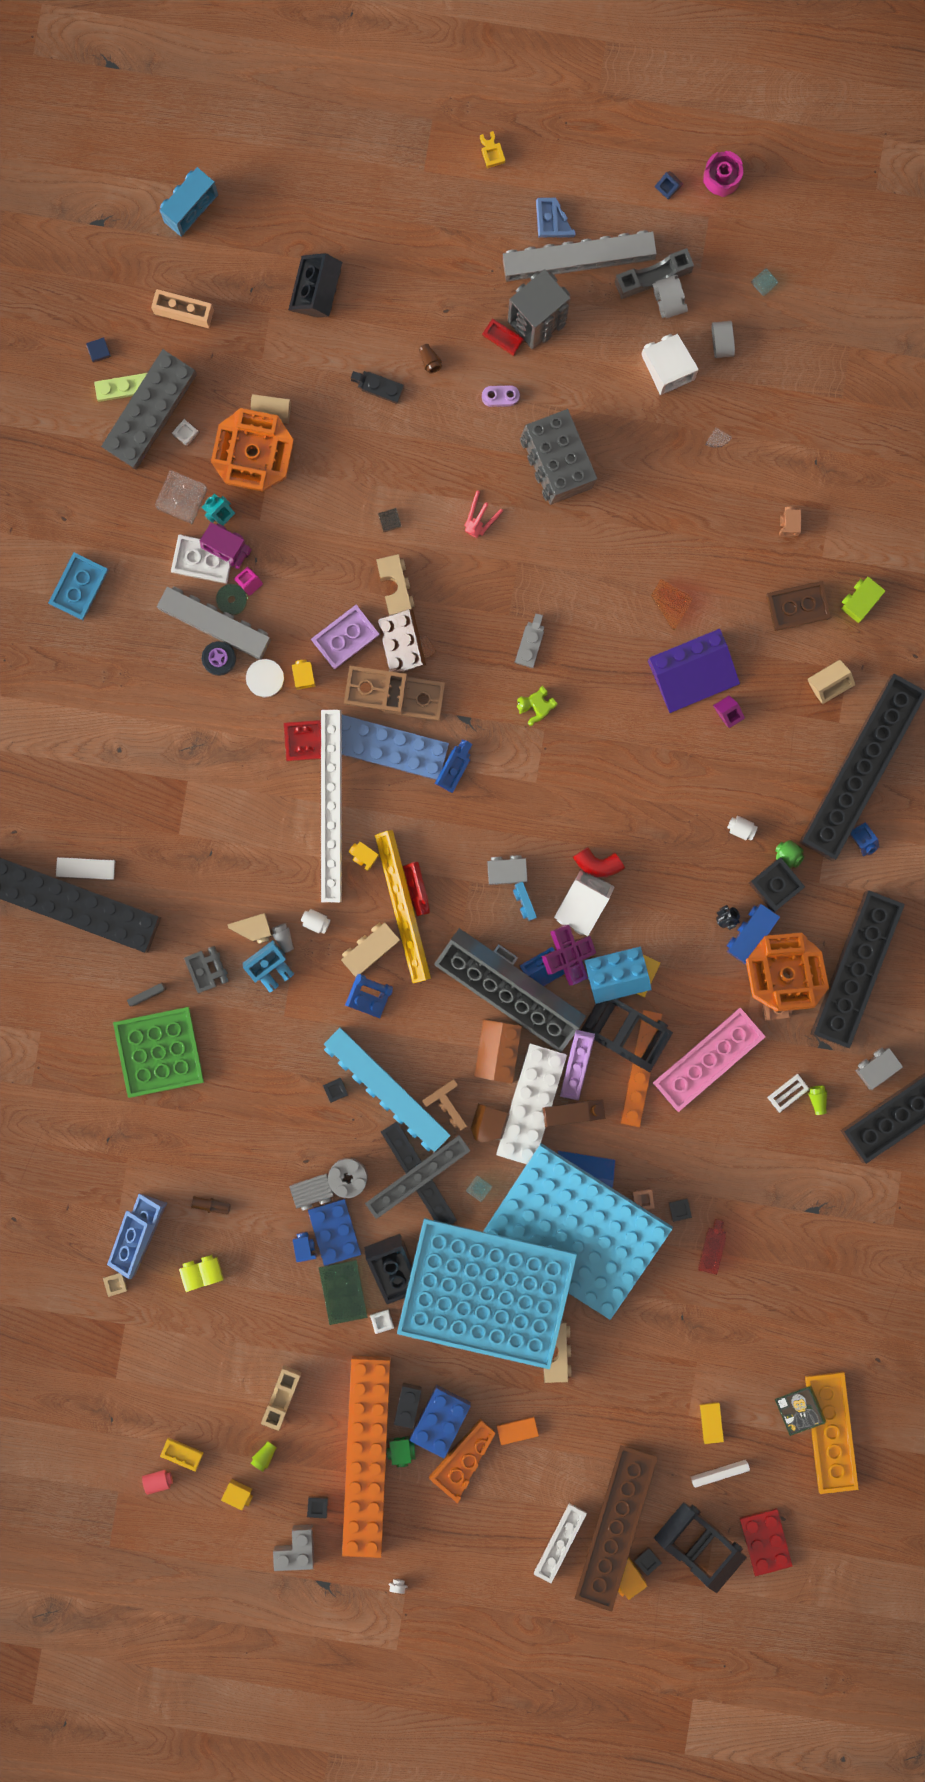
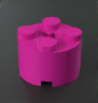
(716, 166)

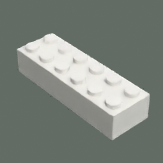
(533, 1092)

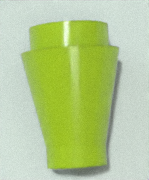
(819, 1099)
(263, 1457)

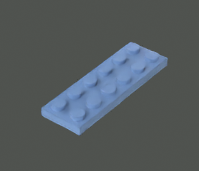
(392, 747)

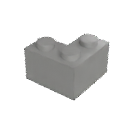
(299, 1554)

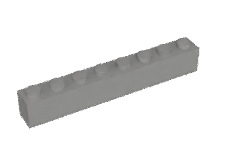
(580, 256)

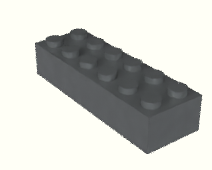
(149, 409)

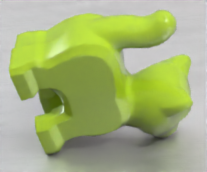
(538, 703)

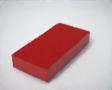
(503, 337)

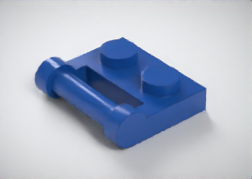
(366, 1002)

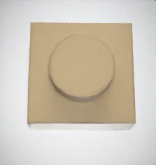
(115, 1284)

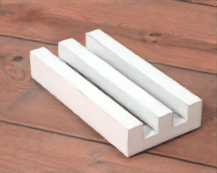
(784, 1086)

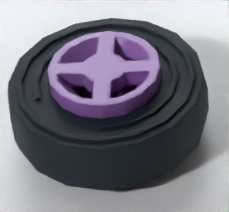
(216, 651)

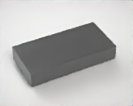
(146, 994)

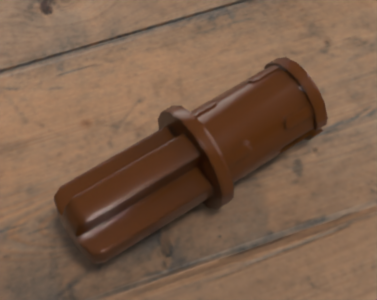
(210, 1205)

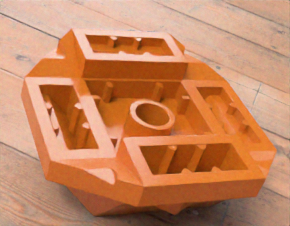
(248, 431)
(798, 959)

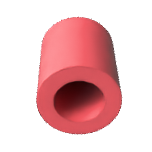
(157, 1482)

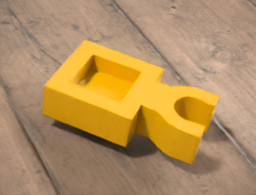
(492, 152)

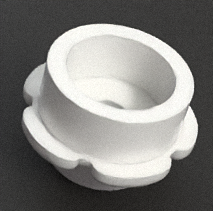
(398, 1586)

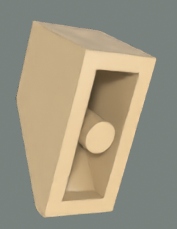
(253, 928)

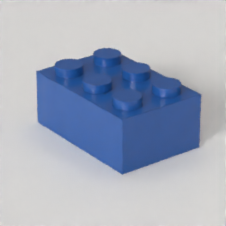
(440, 1421)

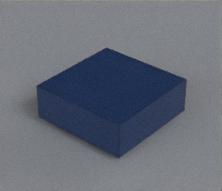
(98, 350)

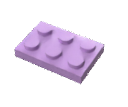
(345, 637)

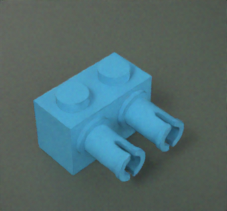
(264, 961)

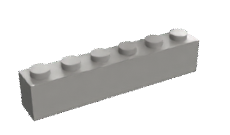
(213, 623)

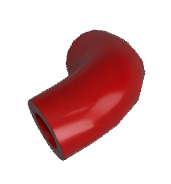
(598, 867)

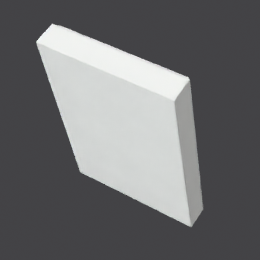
(197, 562)

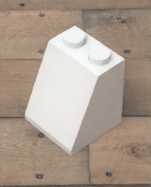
(669, 363)
(584, 903)

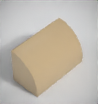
(272, 405)
(831, 681)

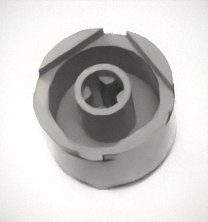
(670, 295)
(337, 1173)

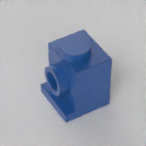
(303, 1247)

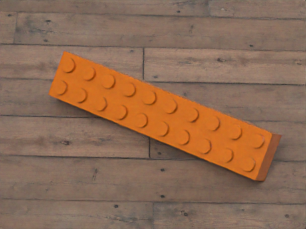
(366, 1456)

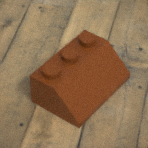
(498, 1051)

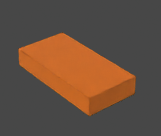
(517, 1430)

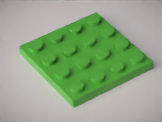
(158, 1052)

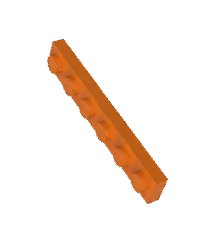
(639, 1077)

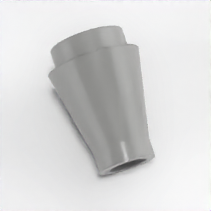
(283, 937)

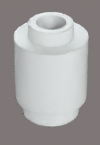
(742, 828)
(315, 921)

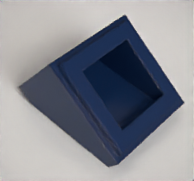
(668, 184)

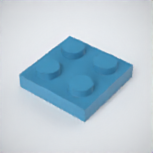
(521, 894)

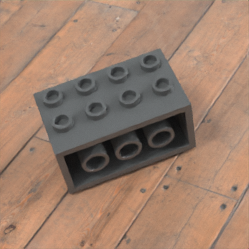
(539, 308)
(558, 457)

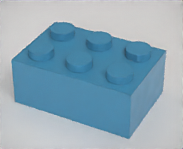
(188, 201)
(618, 975)

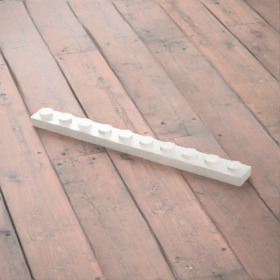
(331, 805)

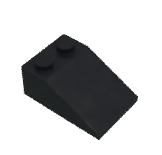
(390, 1267)

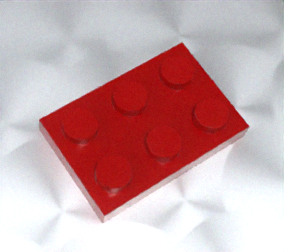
(765, 1542)

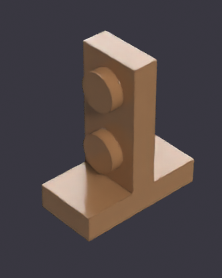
(446, 1104)

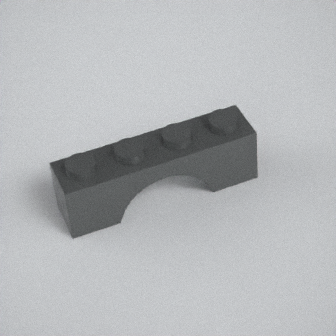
(639, 280)

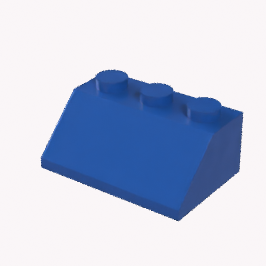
(598, 1167)

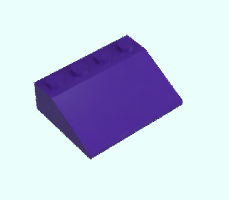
(694, 670)

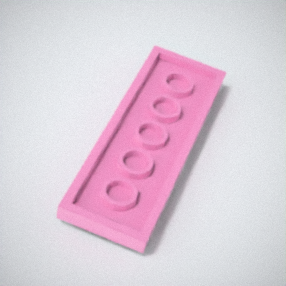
(709, 1059)

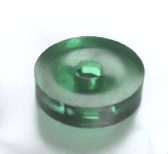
(231, 590)

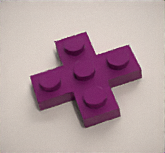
(569, 954)

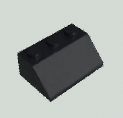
(315, 285)

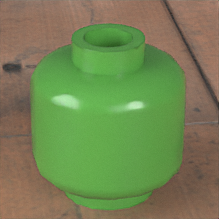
(790, 853)

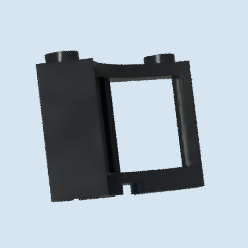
(599, 1017)
(677, 1524)

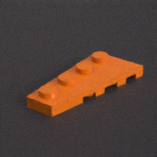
(457, 1468)

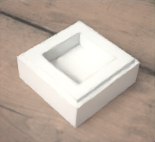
(185, 432)
(382, 1321)

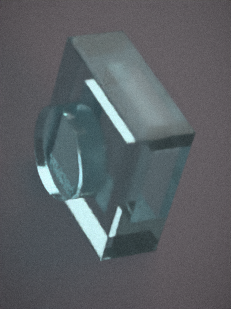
(764, 282)
(479, 1188)

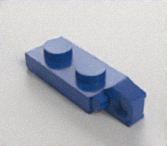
(454, 767)

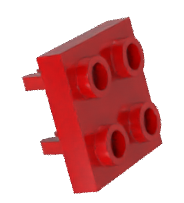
(302, 740)

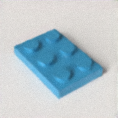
(78, 586)

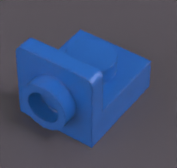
(865, 839)

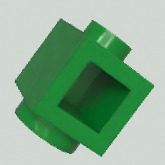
(401, 1451)

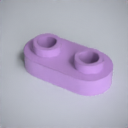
(500, 397)

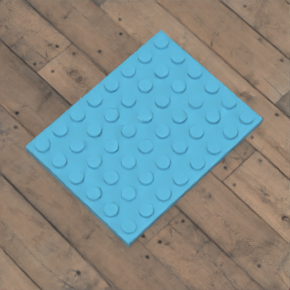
(577, 1213)
(486, 1293)

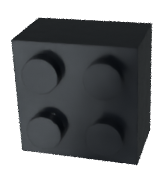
(776, 884)

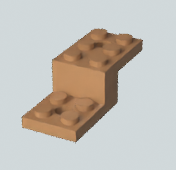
(394, 693)

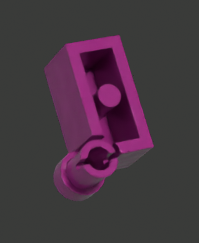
(225, 544)

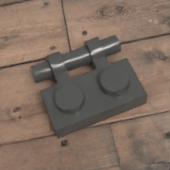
(200, 971)

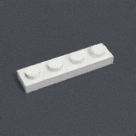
(560, 1543)

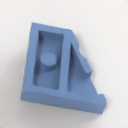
(551, 219)

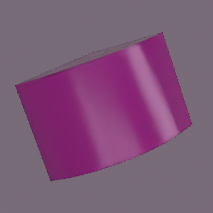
(729, 711)

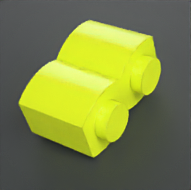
(201, 1273)

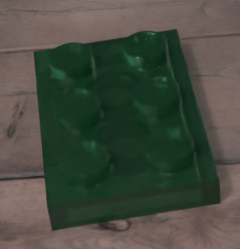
(343, 1292)

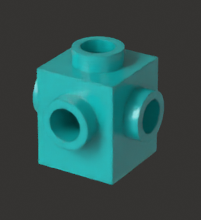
(218, 509)

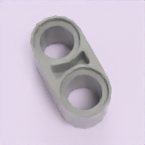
(723, 339)

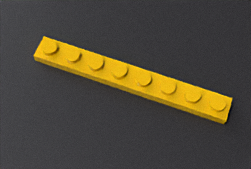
(402, 906)

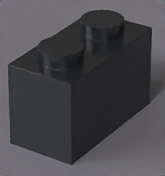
(407, 1405)

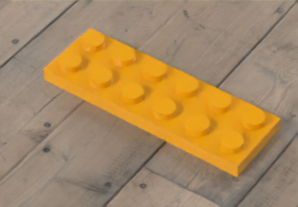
(833, 1439)

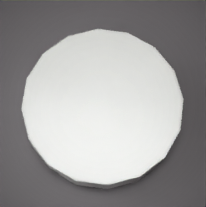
(265, 678)

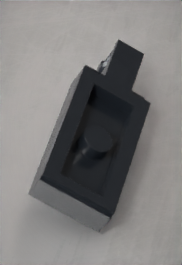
(378, 386)

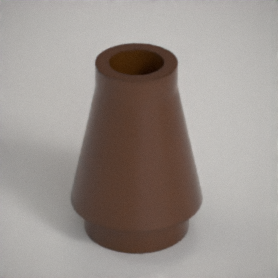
(431, 361)

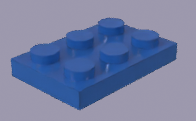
(334, 1232)

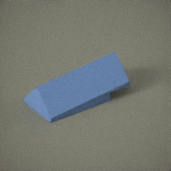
(135, 1235)

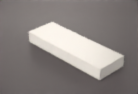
(85, 868)
(720, 1473)

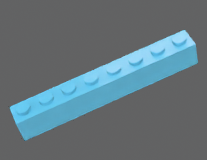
(390, 1093)

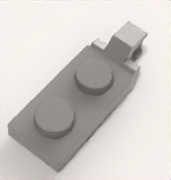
(530, 642)

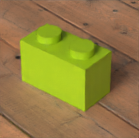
(863, 599)

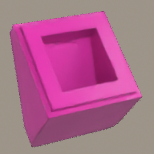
(248, 581)

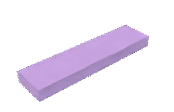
(577, 1065)

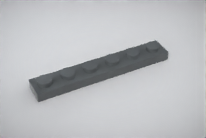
(417, 1177)

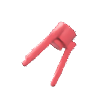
(474, 526)

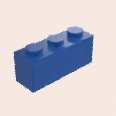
(752, 932)

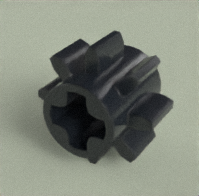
(728, 917)

